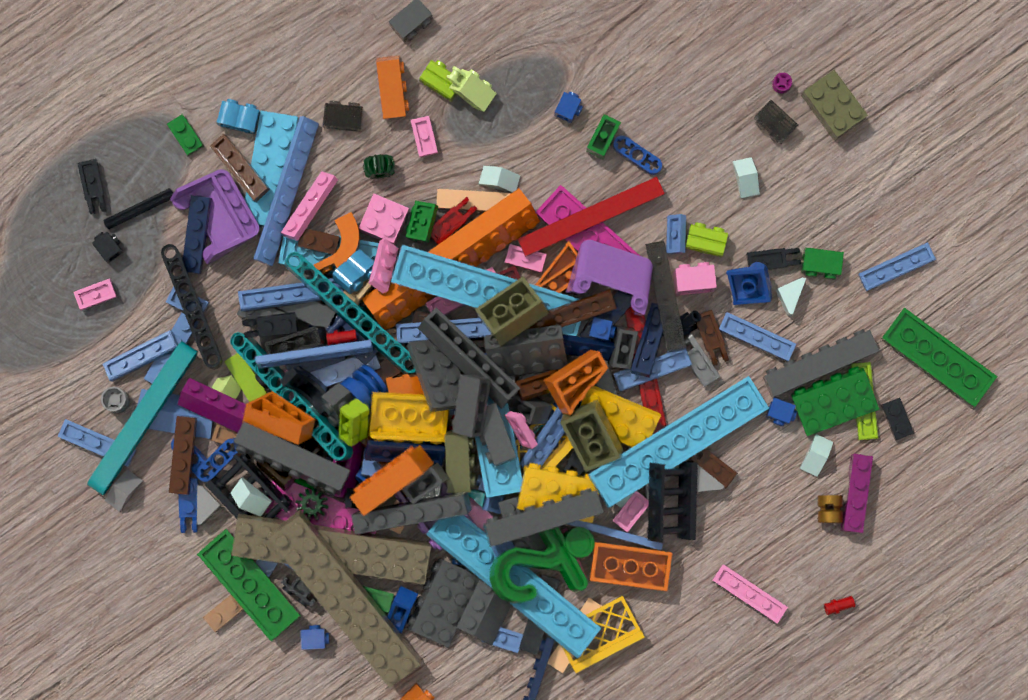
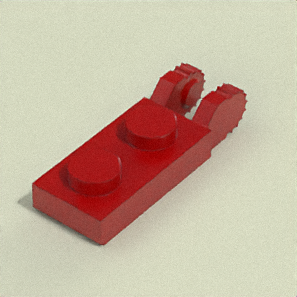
(451, 221)

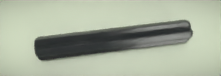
(138, 209)

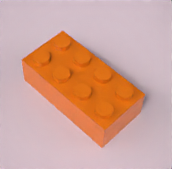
(391, 479)
(630, 566)

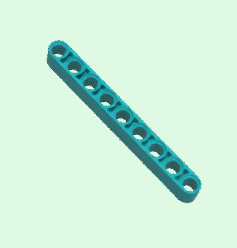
(342, 309)
(270, 379)
(142, 418)

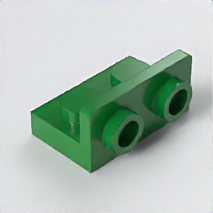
(421, 221)

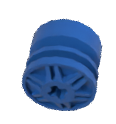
(363, 384)

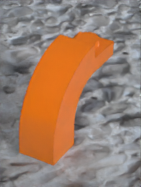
(349, 244)

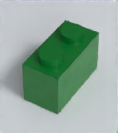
(603, 136)
(822, 262)

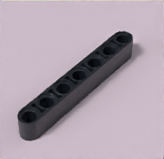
(185, 299)

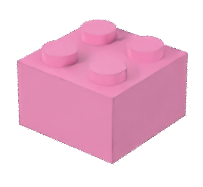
(384, 219)
(694, 279)

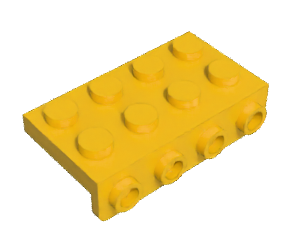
(405, 418)
(628, 419)
(548, 484)

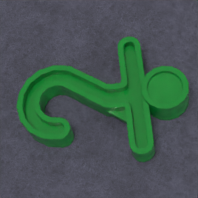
(561, 555)

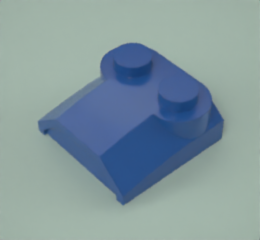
(750, 284)

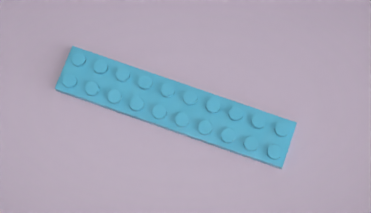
(463, 282)
(679, 440)
(546, 610)

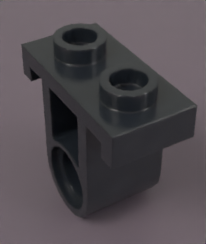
(300, 590)

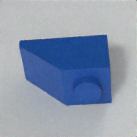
(402, 607)

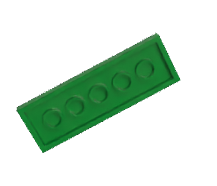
(939, 357)
(249, 586)

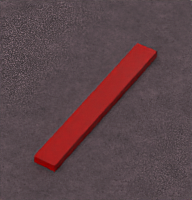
(591, 216)
(650, 390)

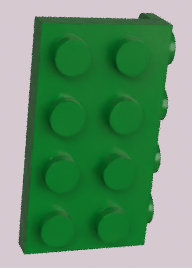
(834, 400)

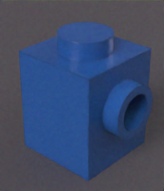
(568, 107)
(602, 329)
(781, 412)
(314, 638)

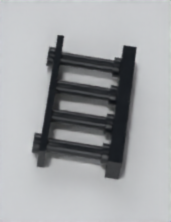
(218, 488)
(686, 501)

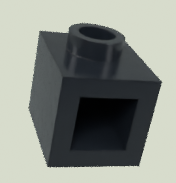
(107, 246)

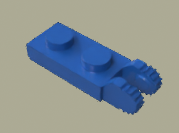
(188, 507)

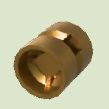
(830, 516)

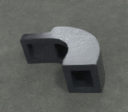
(307, 385)

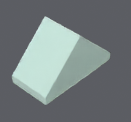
(746, 177)
(499, 178)
(790, 294)
(816, 455)
(250, 498)

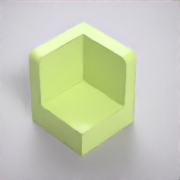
(227, 386)

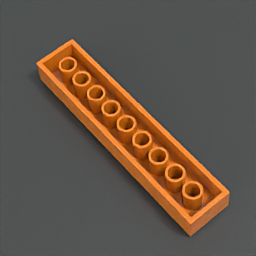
(469, 245)

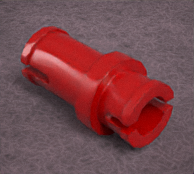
(341, 337)
(836, 606)

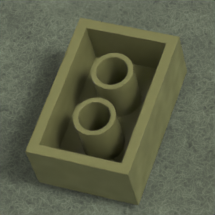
(834, 105)
(511, 311)
(591, 436)
(460, 462)

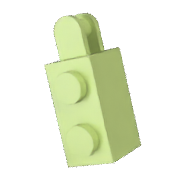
(471, 88)

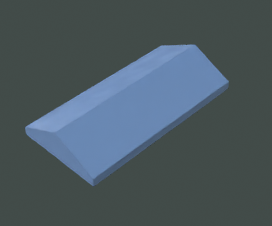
(167, 416)

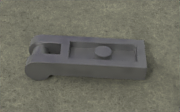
(700, 363)

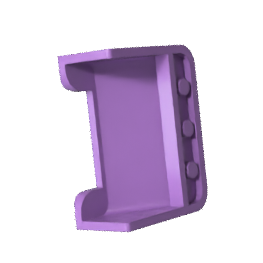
(229, 216)
(612, 269)

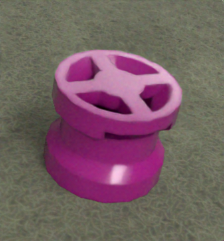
(784, 80)

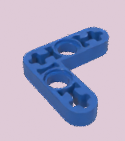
(203, 462)

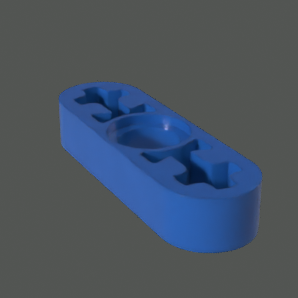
(651, 159)

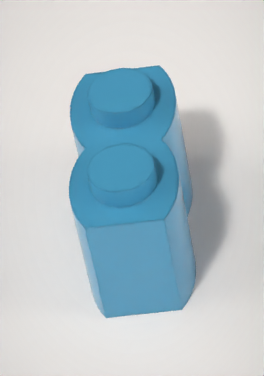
(238, 116)
(354, 272)

